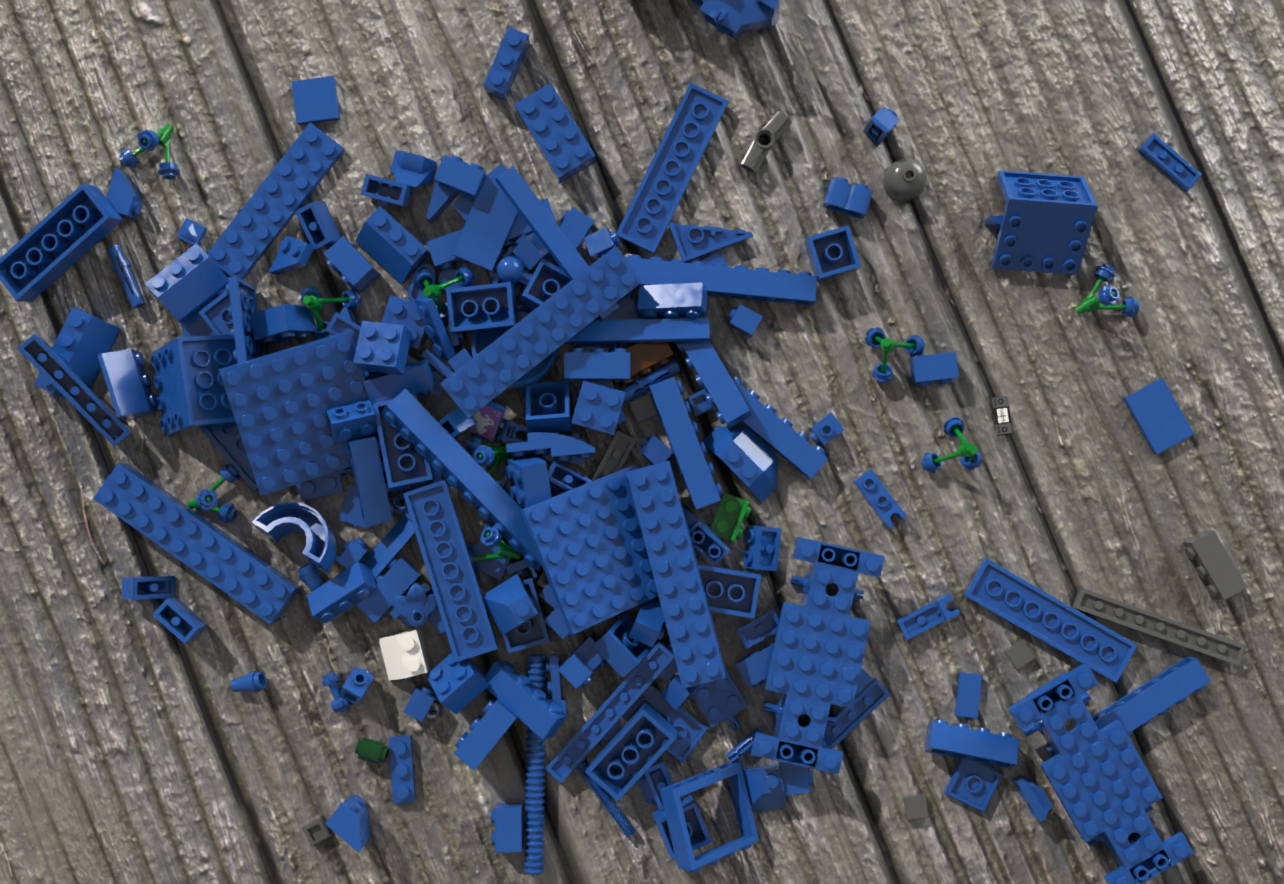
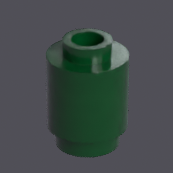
(372, 751)

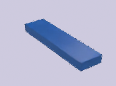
(849, 718)

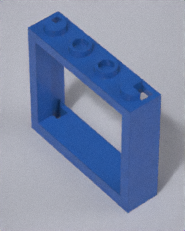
(677, 823)

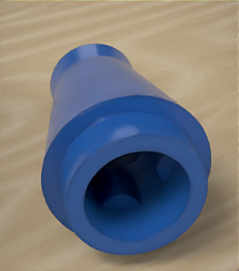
(310, 576)
(249, 683)

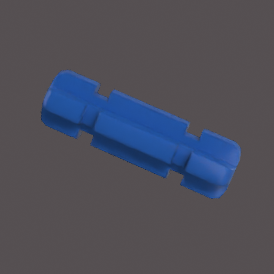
(742, 747)

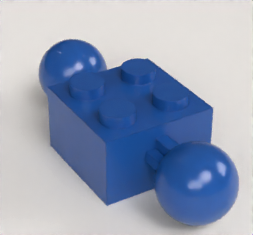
(540, 286)

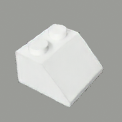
(405, 654)

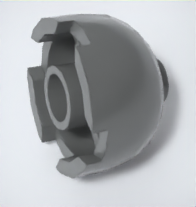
(905, 180)

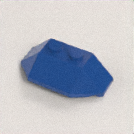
(745, 457)

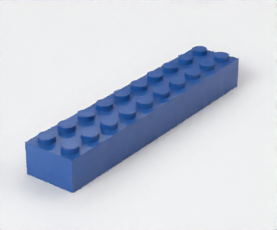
(541, 332)
(197, 542)
(677, 574)

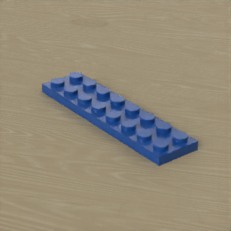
(672, 168)
(275, 202)
(450, 570)
(1050, 620)

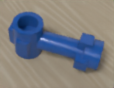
(338, 704)

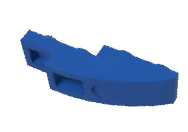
(561, 446)
(704, 538)

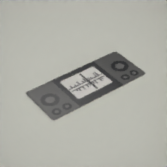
(1002, 415)

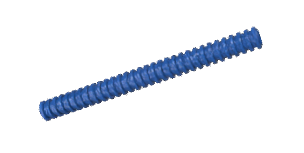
(535, 779)

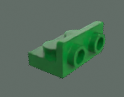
(730, 516)

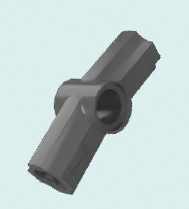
(772, 131)

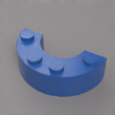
(299, 517)

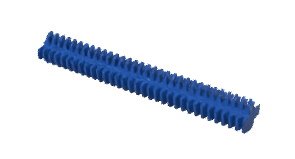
(607, 801)

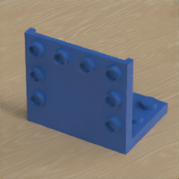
(1043, 222)
(243, 303)
(191, 383)

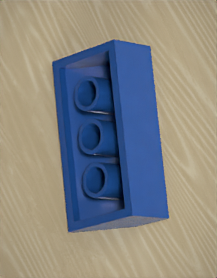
(79, 344)

